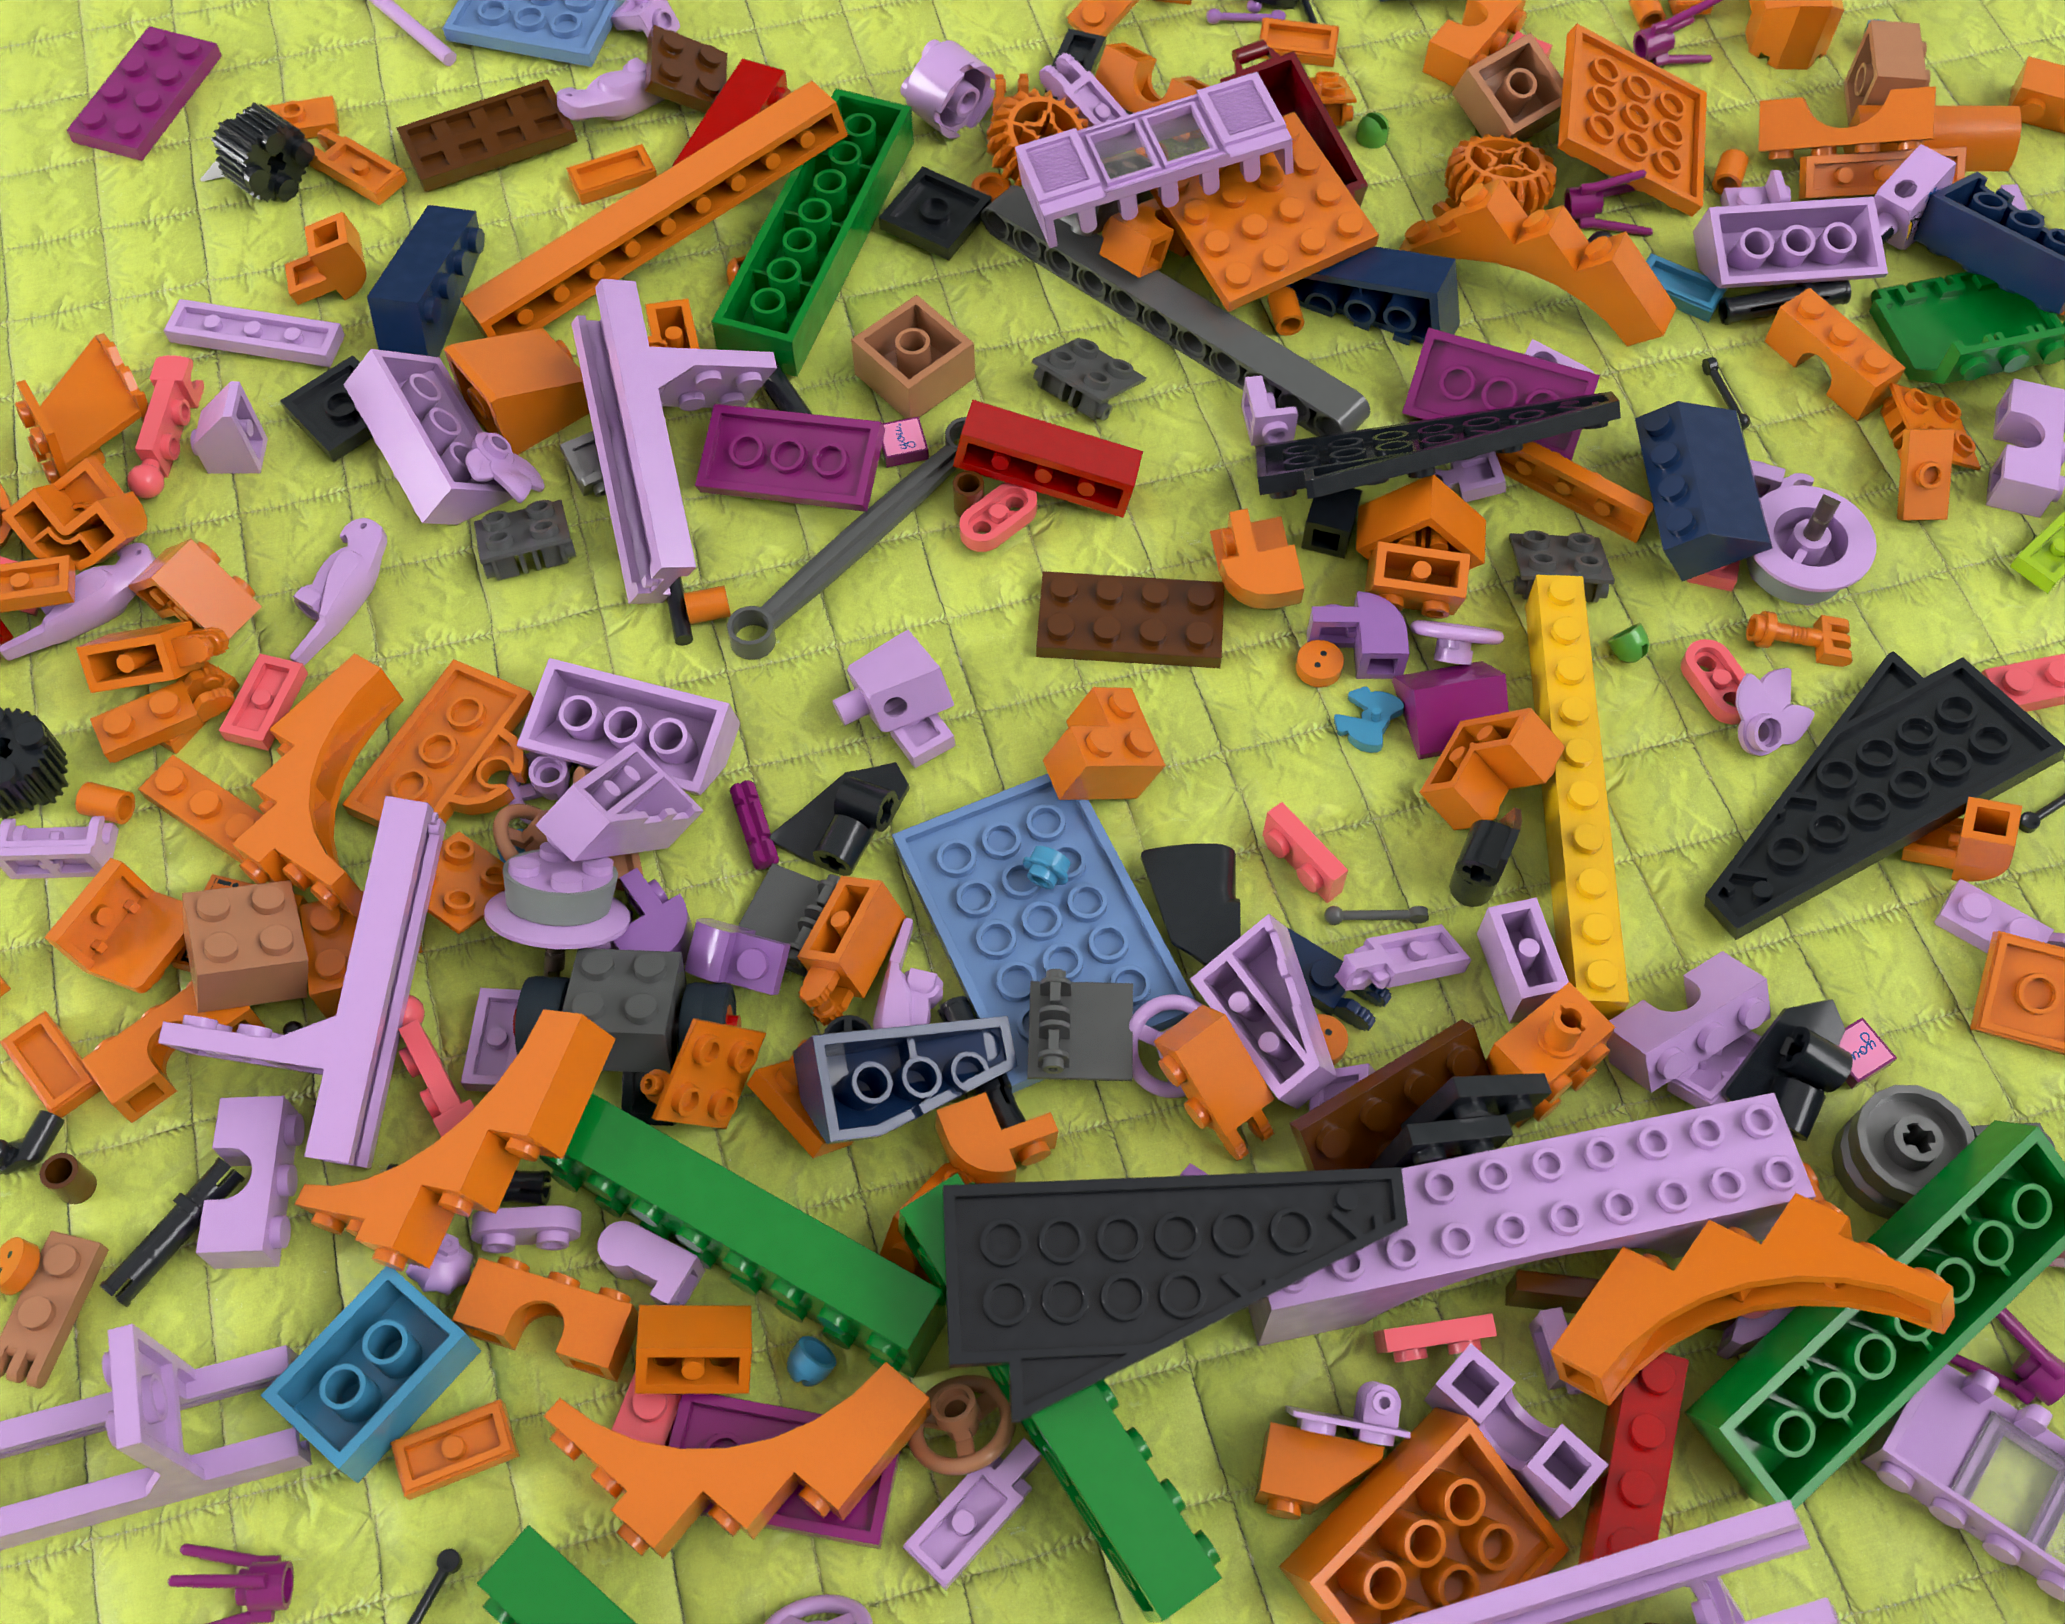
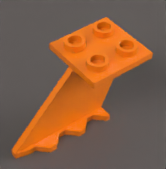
(83, 410)

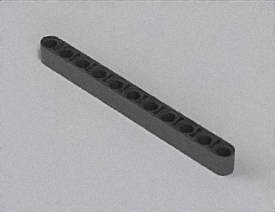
(1181, 319)

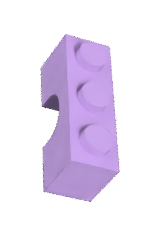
(2029, 473)
(1660, 1045)
(253, 1224)
(1545, 1460)

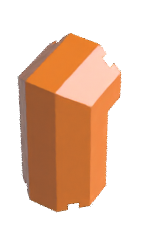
(1792, 30)

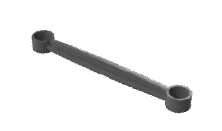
(844, 550)

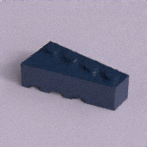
(1996, 240)
(424, 282)
(1387, 290)

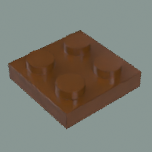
(684, 69)

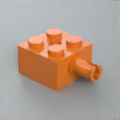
(1557, 1039)

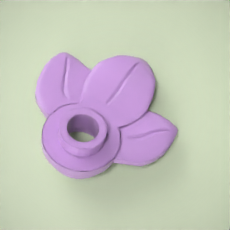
(494, 459)
(1767, 709)

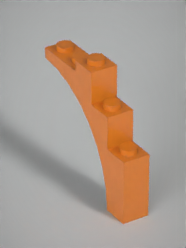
(1549, 244)
(304, 786)
(471, 1166)
(1726, 1273)
(747, 1483)

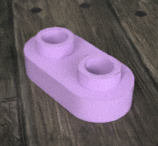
(545, 1226)

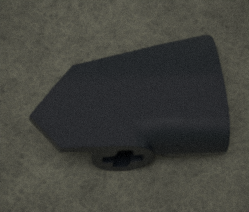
(844, 818)
(1484, 858)
(1196, 896)
(1797, 1062)

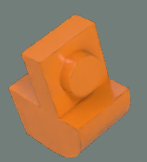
(332, 263)
(1972, 846)
(984, 1150)

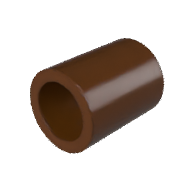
(967, 490)
(68, 1178)

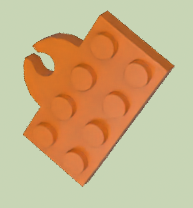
(450, 749)

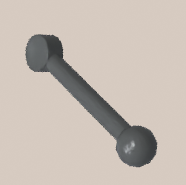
(1416, 914)

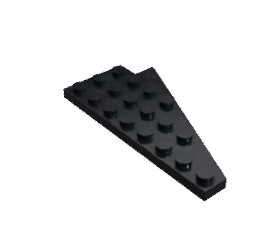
(1415, 448)
(1879, 782)
(1113, 1270)

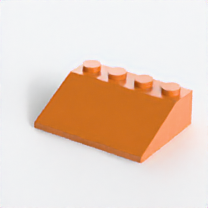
(1424, 1531)

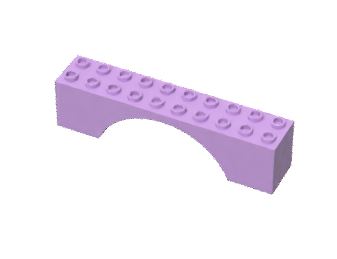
(1553, 1197)

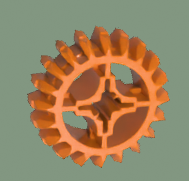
(1027, 120)
(1520, 165)

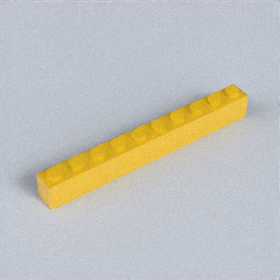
(1576, 795)

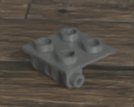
(1085, 376)
(510, 534)
(1561, 555)
(788, 909)
(1079, 1029)

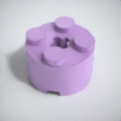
(949, 88)

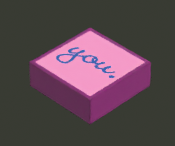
(904, 442)
(1868, 1052)

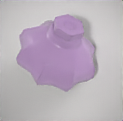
(448, 1269)

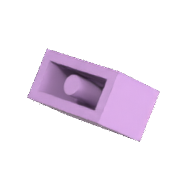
(1521, 956)

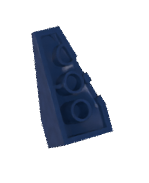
(885, 1077)

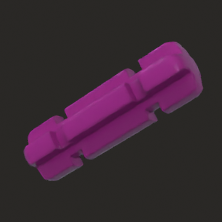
(754, 825)

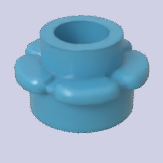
(1047, 867)

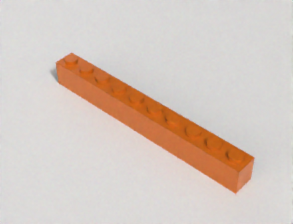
(658, 214)

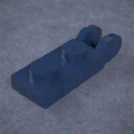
(1325, 990)

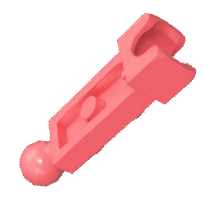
(164, 423)
(421, 1058)

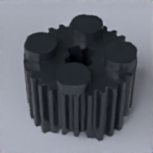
(262, 153)
(29, 763)

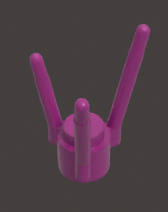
(1659, 39)
(1588, 200)
(2038, 1369)
(261, 1586)

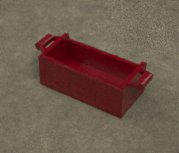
(1295, 93)

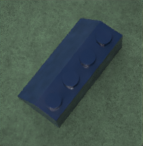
(1702, 487)

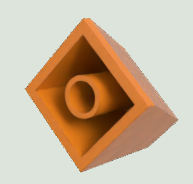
(519, 385)

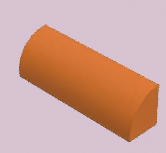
(1986, 132)

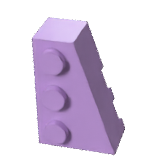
(619, 810)
(1271, 1010)

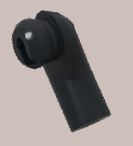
(31, 1148)

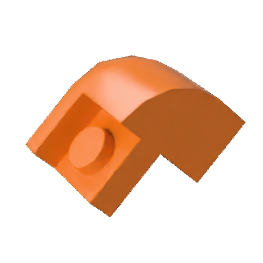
(78, 516)
(1258, 562)

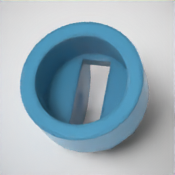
(810, 1361)

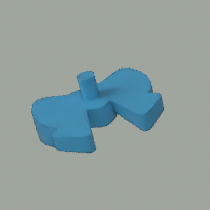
(1368, 732)

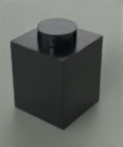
(1331, 522)

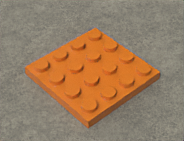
(1633, 118)
(1270, 229)

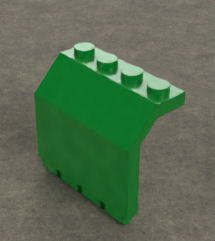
(1964, 328)

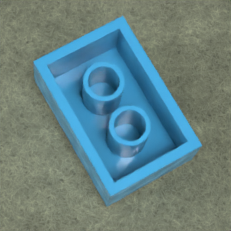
(371, 1373)

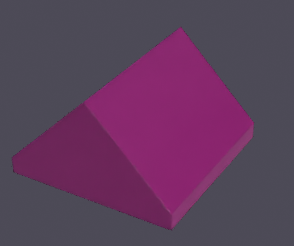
(1445, 696)

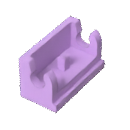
(56, 850)

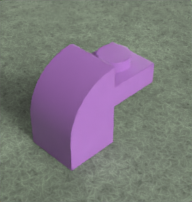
(1370, 628)
(662, 922)
(736, 956)

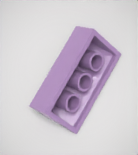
(1790, 243)
(423, 434)
(596, 714)

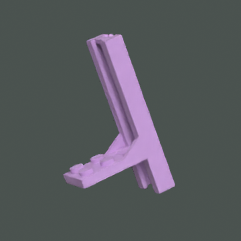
(625, 398)
(361, 1041)
(145, 1424)
(1678, 1561)

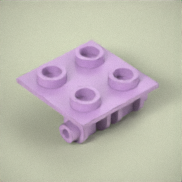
(1373, 1420)

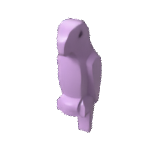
(610, 95)
(340, 585)
(99, 597)
(907, 996)

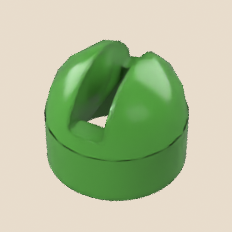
(1372, 130)
(1630, 644)

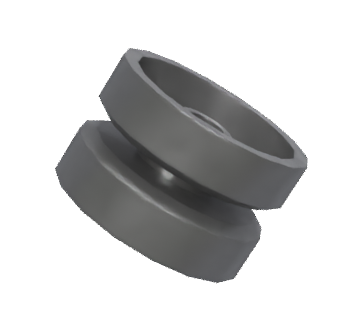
(1897, 1146)

